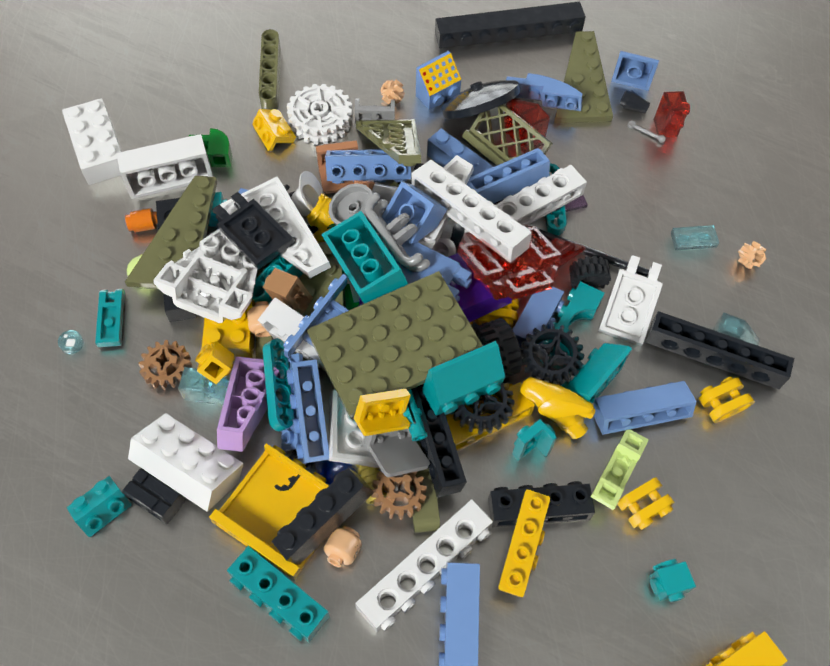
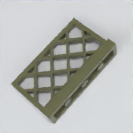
(487, 145)

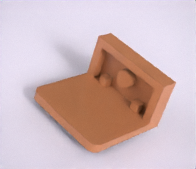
(327, 186)

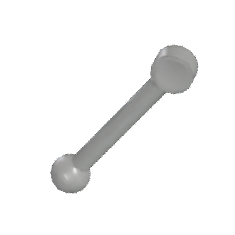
(632, 124)

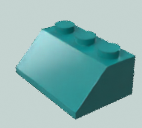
(599, 371)
(464, 379)

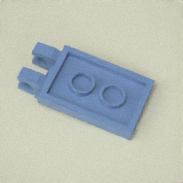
(446, 266)

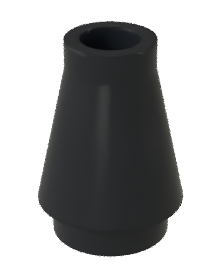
(632, 101)

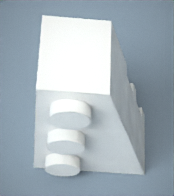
(282, 322)

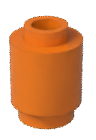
(141, 220)

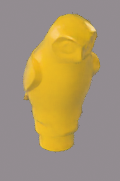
(559, 405)

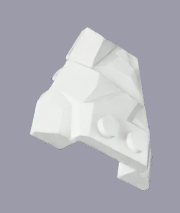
(210, 280)

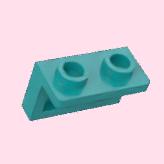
(537, 435)
(98, 506)

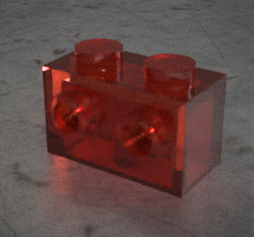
(671, 113)

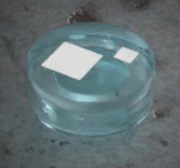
(70, 342)

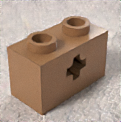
(288, 290)

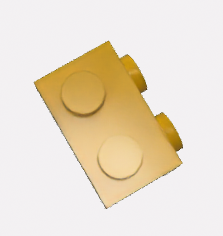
(272, 128)
(382, 412)

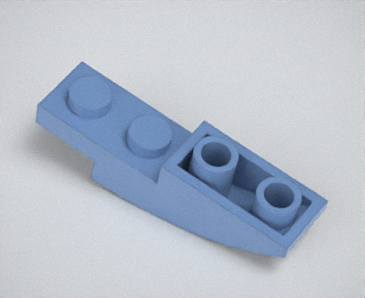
(550, 91)

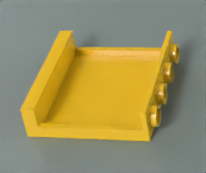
(260, 510)

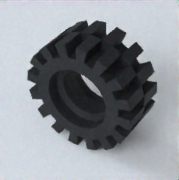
(591, 272)

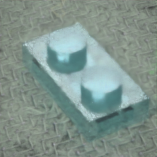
(694, 237)

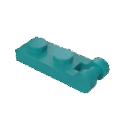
(110, 318)

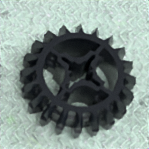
(560, 358)
(501, 411)

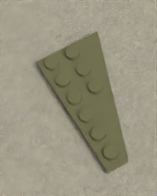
(586, 76)
(394, 137)
(180, 231)

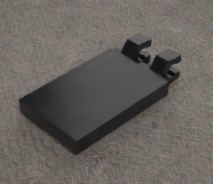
(253, 231)

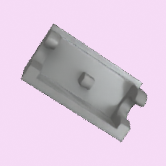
(374, 112)

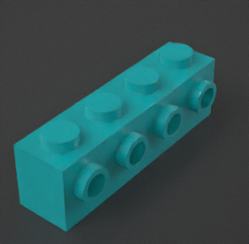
(278, 593)

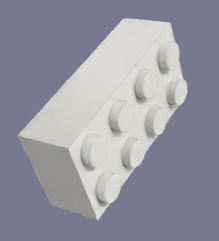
(93, 140)
(163, 166)
(185, 461)

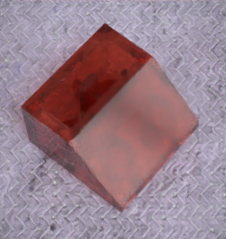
(533, 115)

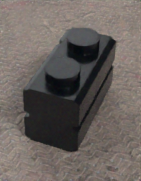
(153, 496)

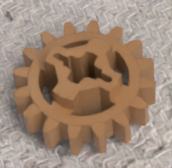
(165, 364)
(405, 498)

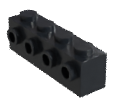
(566, 503)
(322, 516)

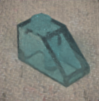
(736, 328)
(198, 388)

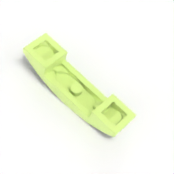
(619, 469)

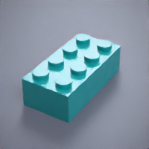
(364, 258)

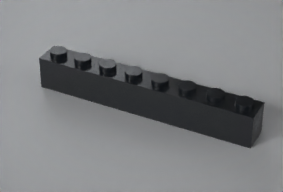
(509, 24)

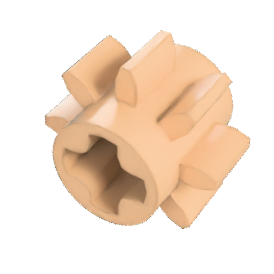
(392, 90)
(752, 255)

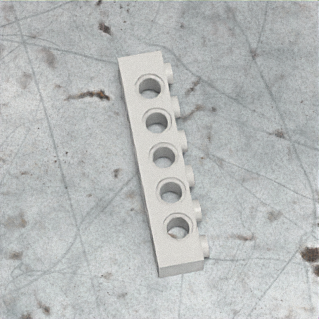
(544, 196)
(473, 211)
(467, 517)

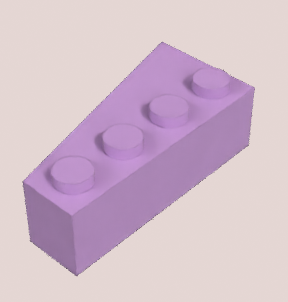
(243, 404)

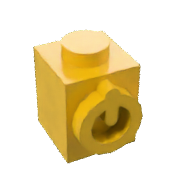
(215, 362)

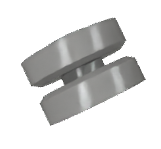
(349, 202)

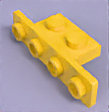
(524, 543)

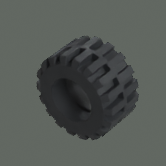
(502, 333)

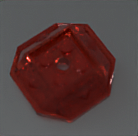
(524, 276)

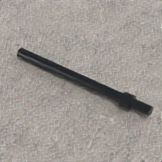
(592, 252)

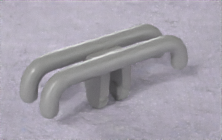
(393, 235)

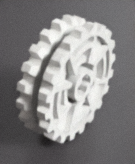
(319, 114)

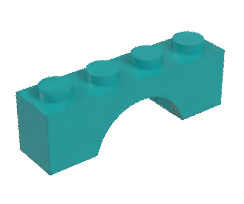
(582, 306)

